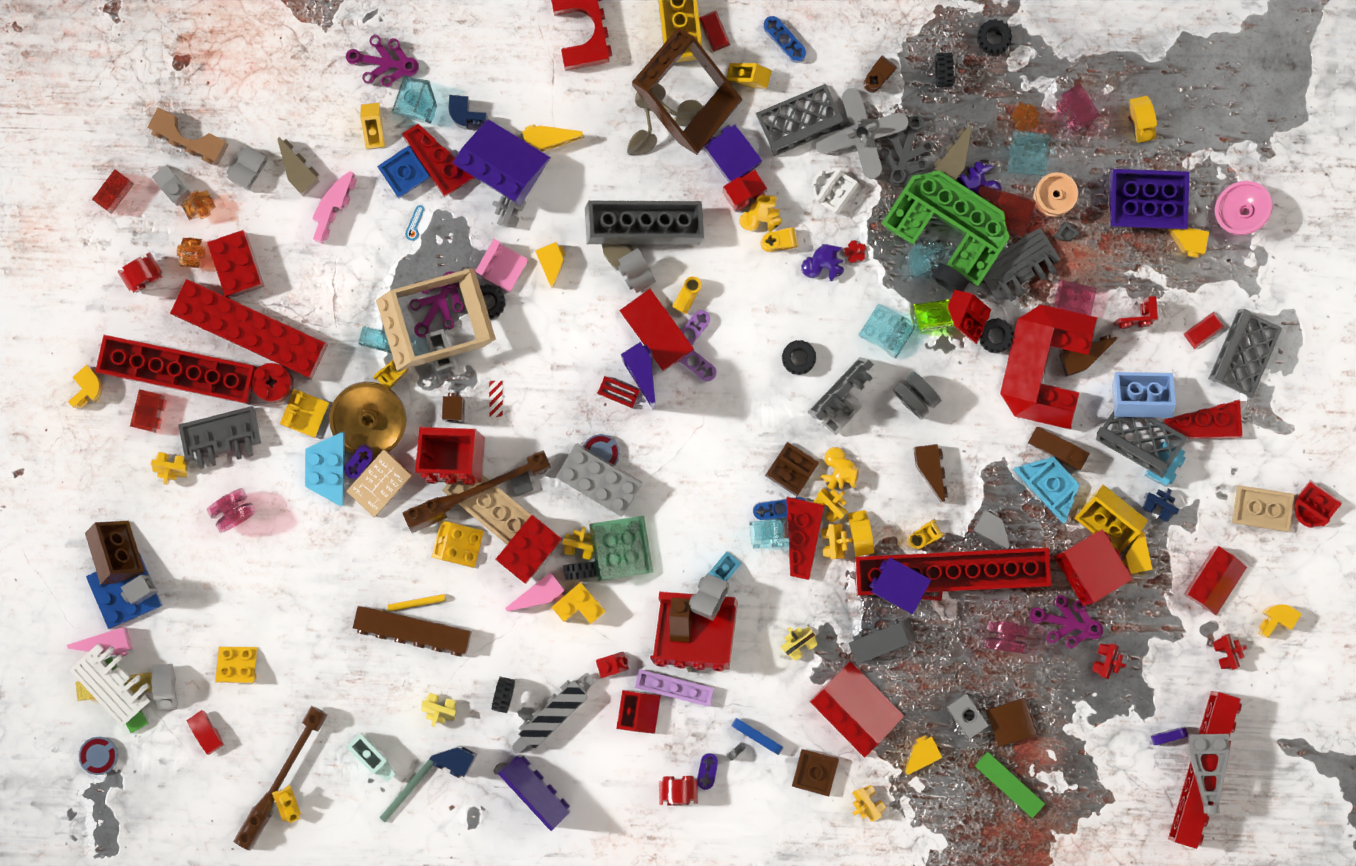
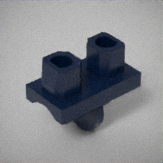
(1167, 509)

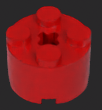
(140, 272)
(262, 378)
(678, 791)

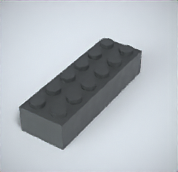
(644, 222)

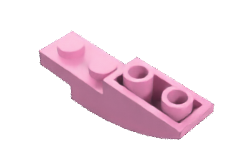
(335, 198)

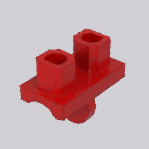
(1225, 643)
(1105, 668)

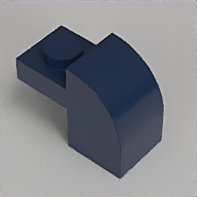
(460, 113)

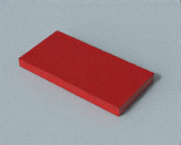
(656, 329)

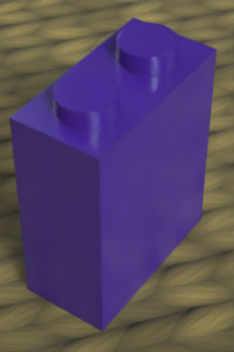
(732, 153)
(899, 585)

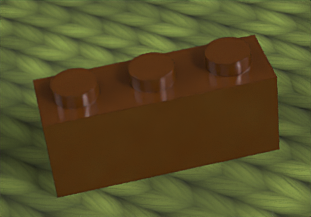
(114, 551)

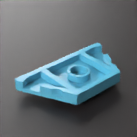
(327, 468)
(1050, 484)

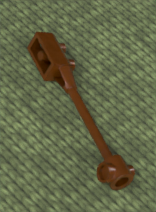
(435, 509)
(260, 813)

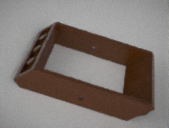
(714, 111)

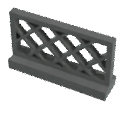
(806, 134)
(1233, 342)
(1135, 453)

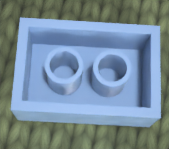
(1143, 394)

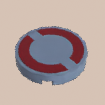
(604, 447)
(98, 755)

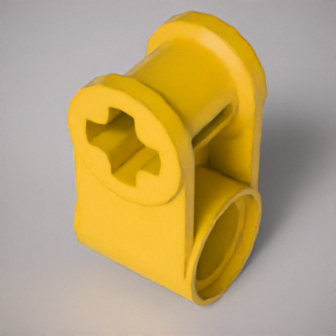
(783, 240)
(390, 374)
(928, 534)

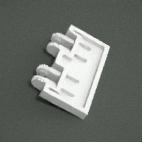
(109, 686)

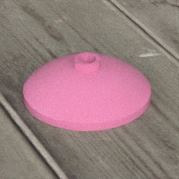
(1237, 200)

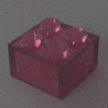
(1077, 109)

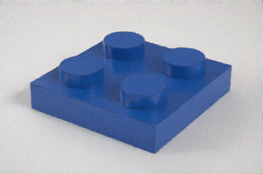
(403, 172)

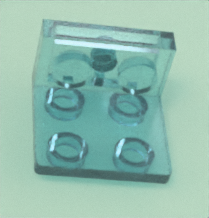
(1028, 153)
(887, 330)

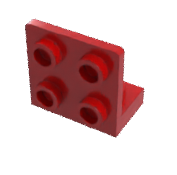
(1149, 314)

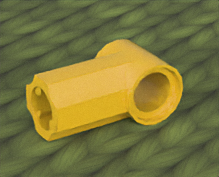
(686, 297)

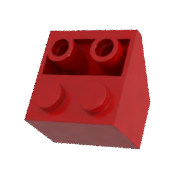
(968, 314)
(638, 711)

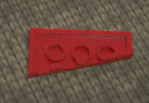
(436, 160)
(1209, 423)
(803, 528)

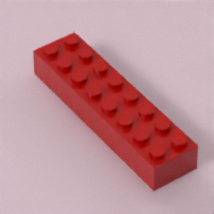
(248, 329)
(175, 369)
(1190, 815)

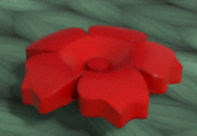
(855, 251)

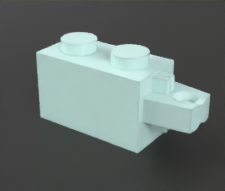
(371, 757)

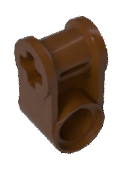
(880, 72)

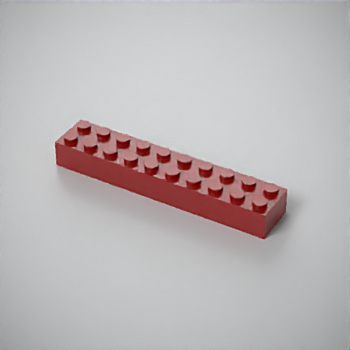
(965, 569)

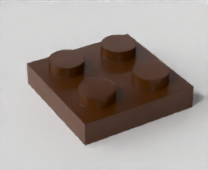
(815, 772)

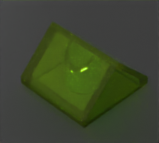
(932, 316)

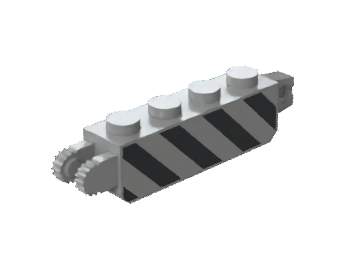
(554, 714)

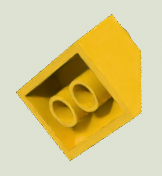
(1113, 515)

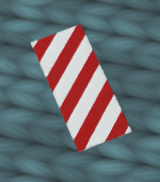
(495, 399)

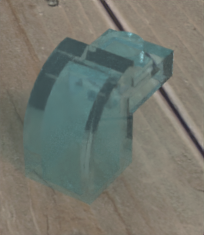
(917, 257)

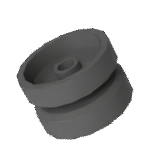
(917, 395)

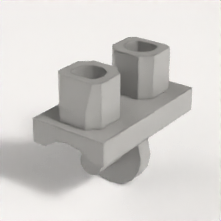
(506, 217)

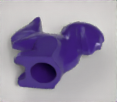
(977, 178)
(826, 258)

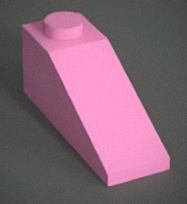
(543, 592)
(117, 638)

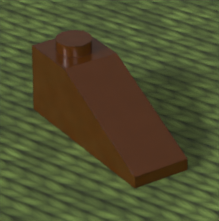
(1059, 448)

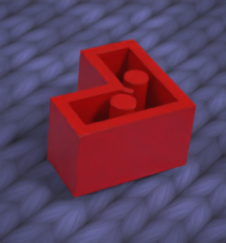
(744, 190)

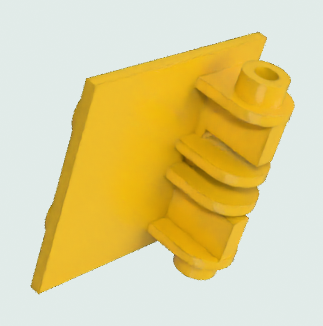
(304, 413)
(236, 665)

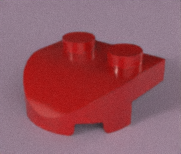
(1315, 505)

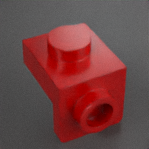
(612, 664)

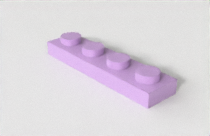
(674, 687)

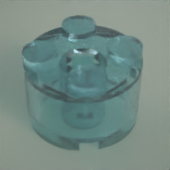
(767, 532)

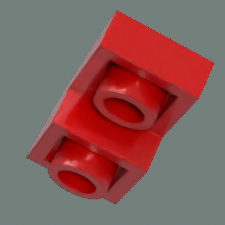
(204, 732)

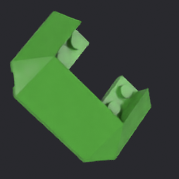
(958, 208)

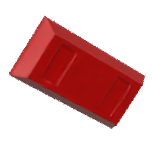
(714, 31)
(1204, 330)

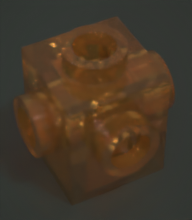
(1028, 111)
(198, 205)
(190, 252)

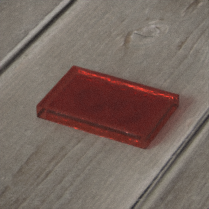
(1015, 208)

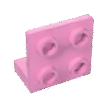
(501, 266)

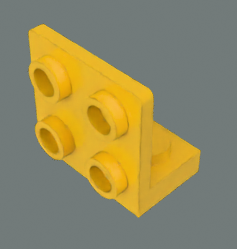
(457, 544)

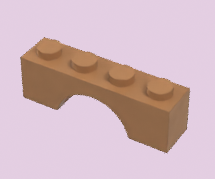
(166, 125)

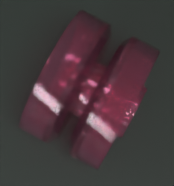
(231, 508)
(1006, 636)

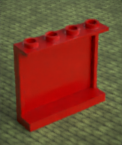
(709, 640)

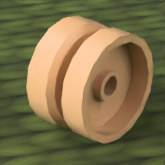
(1066, 195)

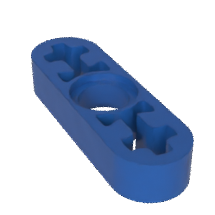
(798, 46)
(767, 514)
(757, 736)

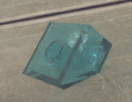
(415, 100)

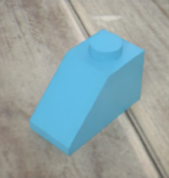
(725, 567)

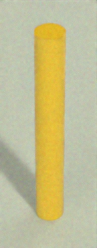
(416, 602)

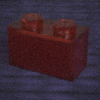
(113, 191)
(147, 411)

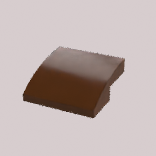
(792, 469)
(1011, 722)

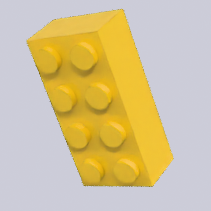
(682, 15)

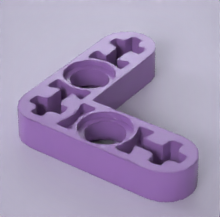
(707, 365)

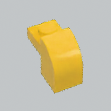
(1144, 118)
(91, 387)
(861, 533)
(1281, 614)

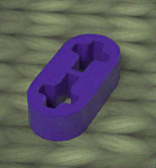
(362, 464)
(1170, 735)
(712, 772)

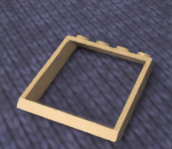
(396, 328)

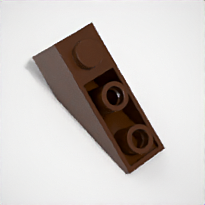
(1077, 362)
(928, 464)

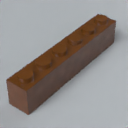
(412, 630)

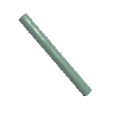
(406, 791)

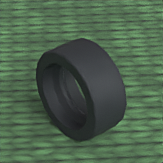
(949, 278)

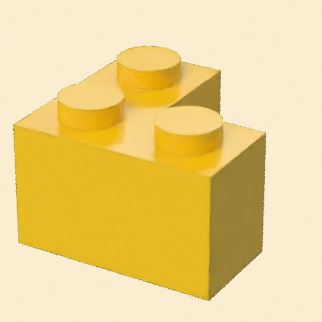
(578, 599)

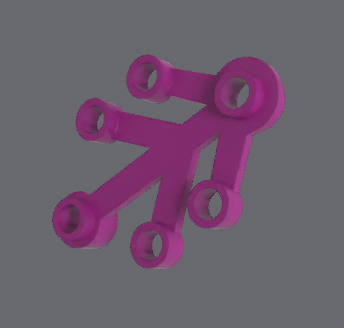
(385, 62)
(439, 302)
(1069, 623)

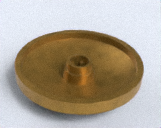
(368, 416)

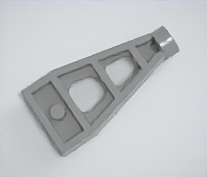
(1209, 744)

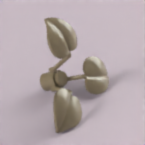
(643, 140)

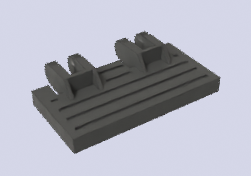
(1017, 262)
(830, 402)
(220, 432)

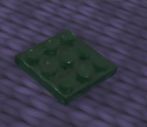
(621, 548)

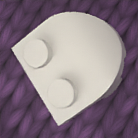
(833, 189)

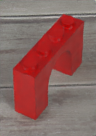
(593, 51)

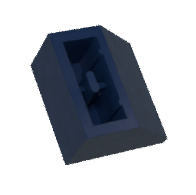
(455, 759)

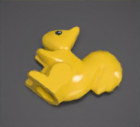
(762, 211)
(844, 469)

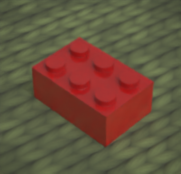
(235, 264)
(529, 549)

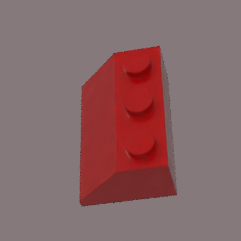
(1215, 580)

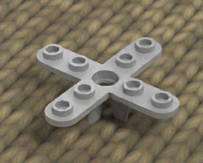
(865, 145)

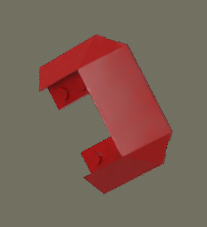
(1028, 359)

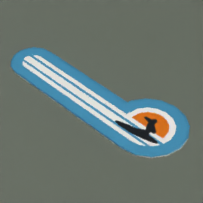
(412, 232)

